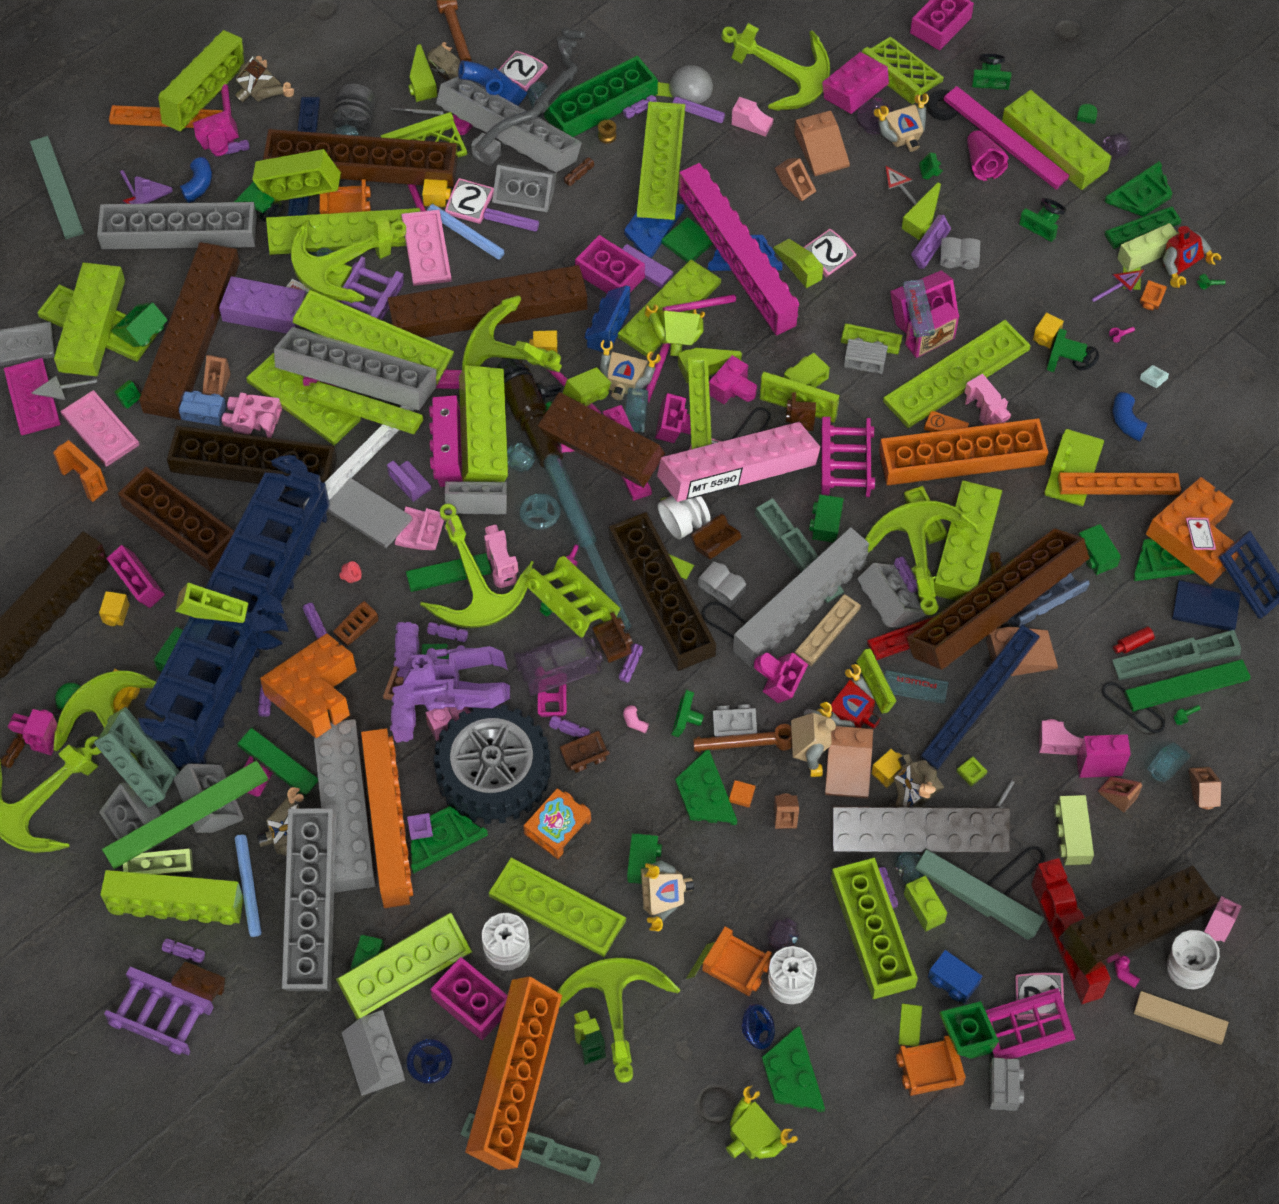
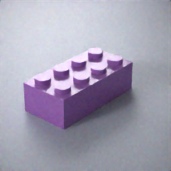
(261, 305)

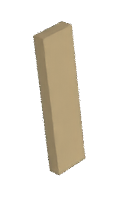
(827, 630)
(1181, 1017)

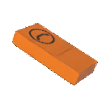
(941, 422)

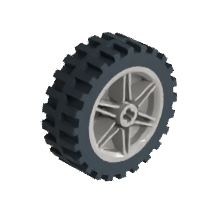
(492, 763)

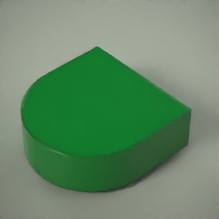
(1087, 113)

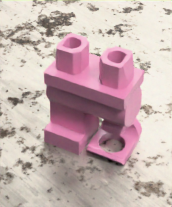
(989, 400)
(252, 413)
(501, 563)

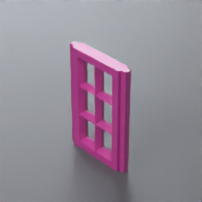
(1037, 1044)

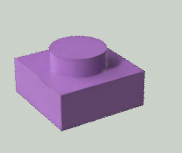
(420, 826)

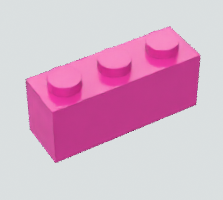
(135, 576)

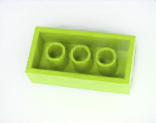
(297, 175)

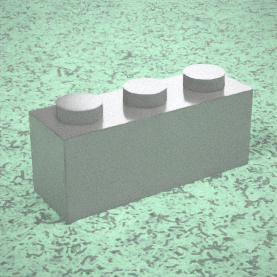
(476, 497)

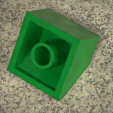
(140, 324)
(970, 1030)

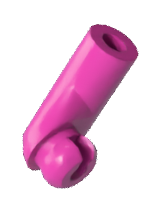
(1123, 972)

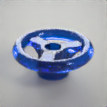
(753, 1027)
(429, 1069)

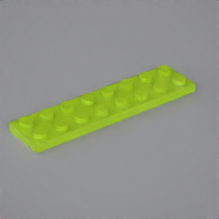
(661, 160)
(329, 230)
(360, 329)
(949, 376)

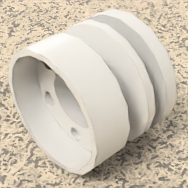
(683, 515)
(1196, 949)
(506, 953)
(787, 986)

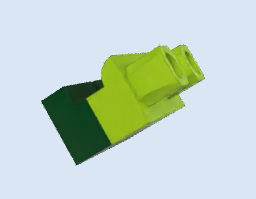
(589, 1038)

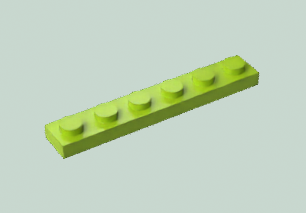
(699, 401)
(365, 407)

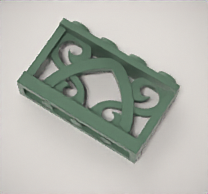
(115, 742)

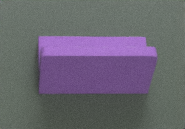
(408, 479)

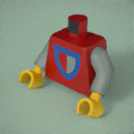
(1184, 251)
(853, 703)

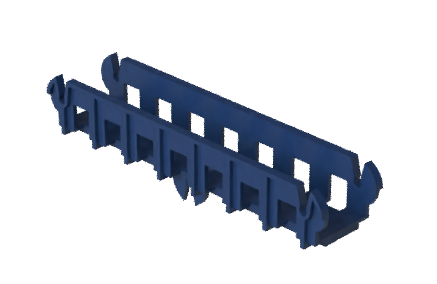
(241, 573)

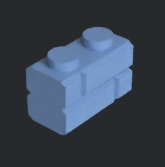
(202, 408)

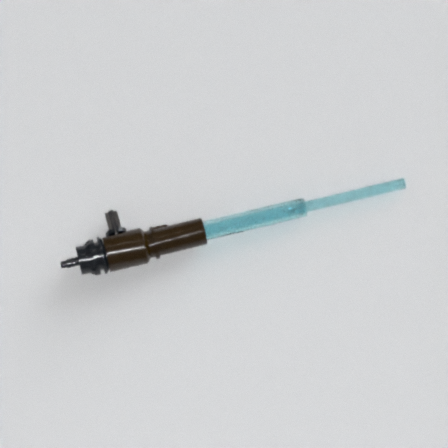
(528, 408)

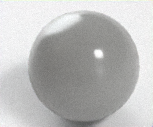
(691, 84)

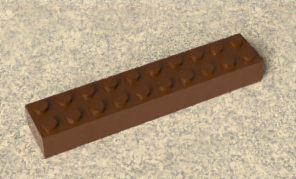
(371, 157)
(465, 305)
(189, 330)
(998, 598)

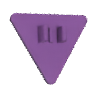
(148, 191)

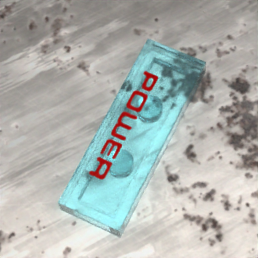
(918, 308)
(917, 687)

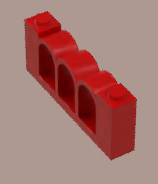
(1061, 911)

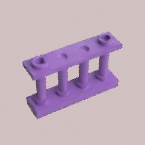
(393, 286)
(158, 989)

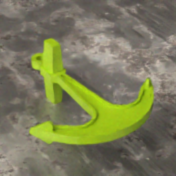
(807, 78)
(314, 270)
(483, 345)
(914, 520)
(486, 605)
(97, 697)
(16, 816)
(611, 978)

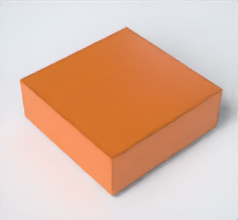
(742, 793)

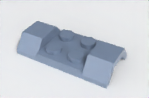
(1058, 594)

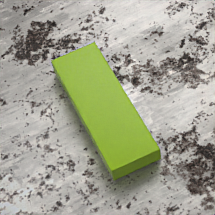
(872, 335)
(935, 531)
(876, 681)

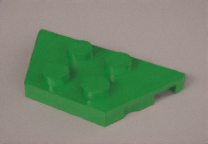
(1143, 192)
(1158, 563)
(704, 792)
(450, 834)
(792, 1074)

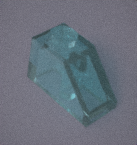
(637, 408)
(1168, 762)

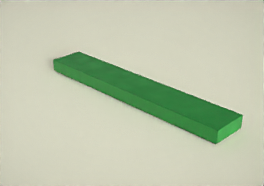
(1187, 685)

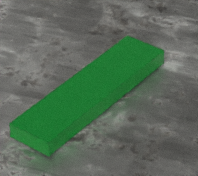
(1141, 226)
(444, 573)
(277, 762)

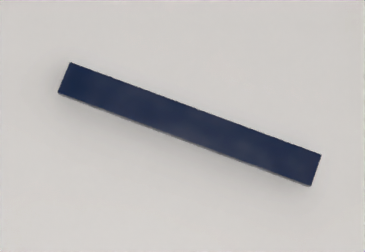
(307, 123)
(980, 697)

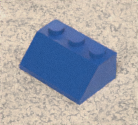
(609, 319)

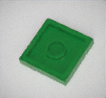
(687, 240)

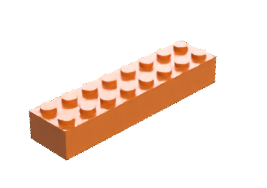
(963, 451)
(387, 818)
(514, 1074)

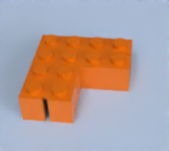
(1172, 531)
(306, 684)

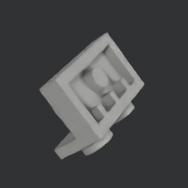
(734, 721)

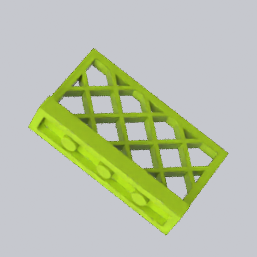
(901, 84)
(430, 128)

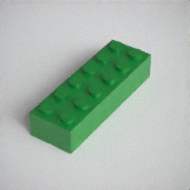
(602, 97)

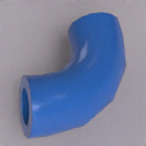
(481, 75)
(200, 181)
(1125, 417)

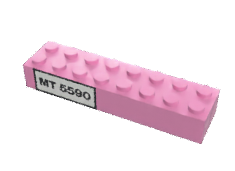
(738, 461)

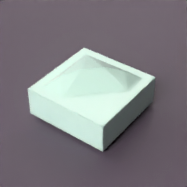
(1154, 376)

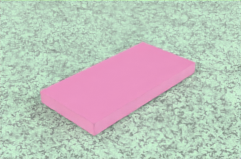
(426, 248)
(100, 428)

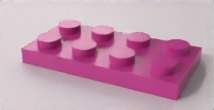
(31, 410)

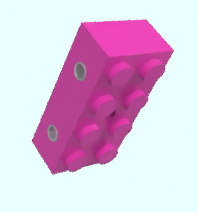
(446, 440)

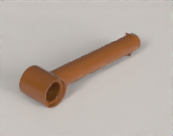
(449, 7)
(747, 740)

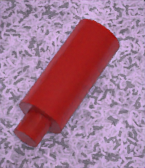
(1134, 640)

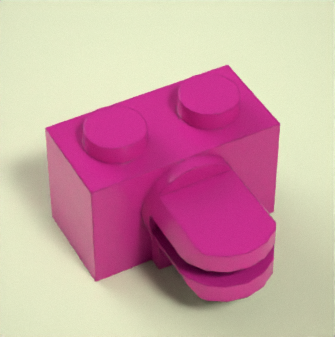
(216, 132)
(732, 382)
(672, 419)
(782, 674)
(37, 730)

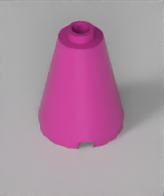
(986, 156)

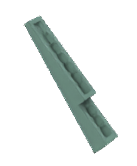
(56, 187)
(789, 538)
(1178, 655)
(980, 895)
(552, 1155)

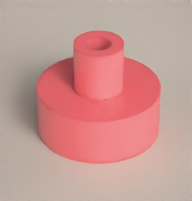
(350, 572)

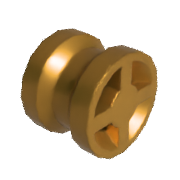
(607, 131)

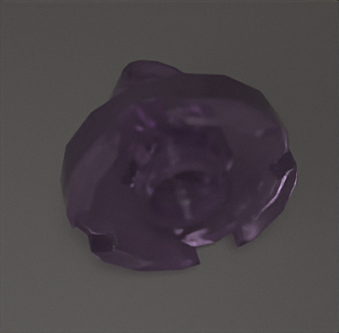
(866, 115)

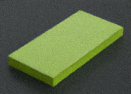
(779, 389)

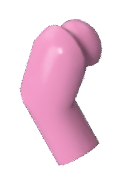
(632, 719)

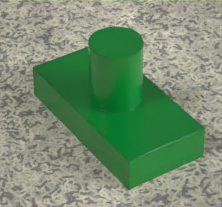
(685, 715)

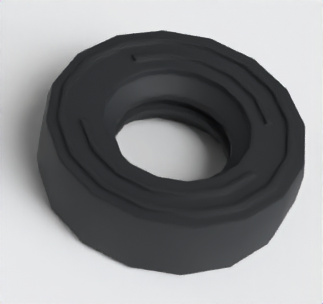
(936, 112)

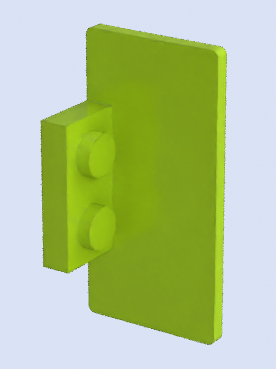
(1075, 455)

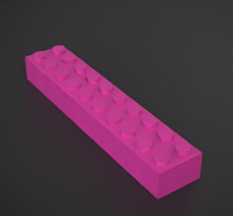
(738, 249)

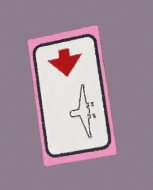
(1200, 533)

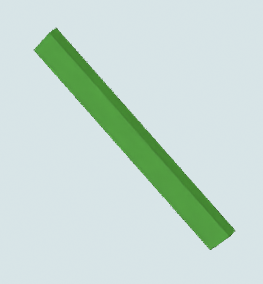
(184, 814)

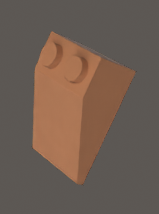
(821, 143)
(1038, 659)
(849, 762)

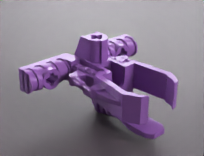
(437, 680)

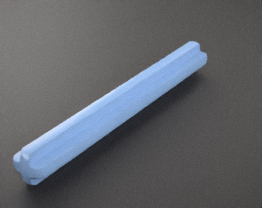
(469, 233)
(248, 885)

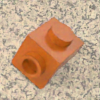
(1152, 295)

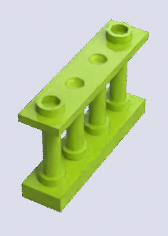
(581, 586)

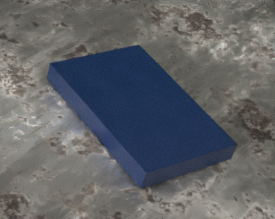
(1206, 606)

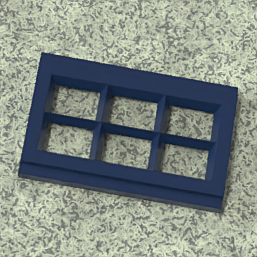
(1240, 580)

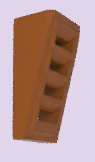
(352, 619)

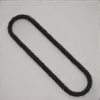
(1128, 713)
(1014, 861)

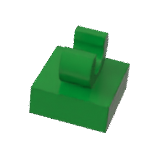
(930, 166)
(127, 394)

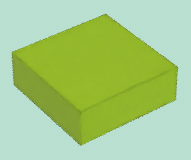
(971, 771)

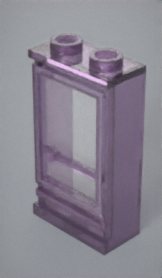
(559, 663)

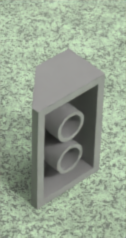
(524, 187)
(890, 595)
(197, 778)
(127, 812)
(372, 1053)

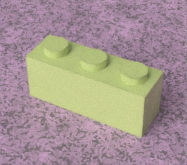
(1145, 248)
(1074, 830)
(161, 862)

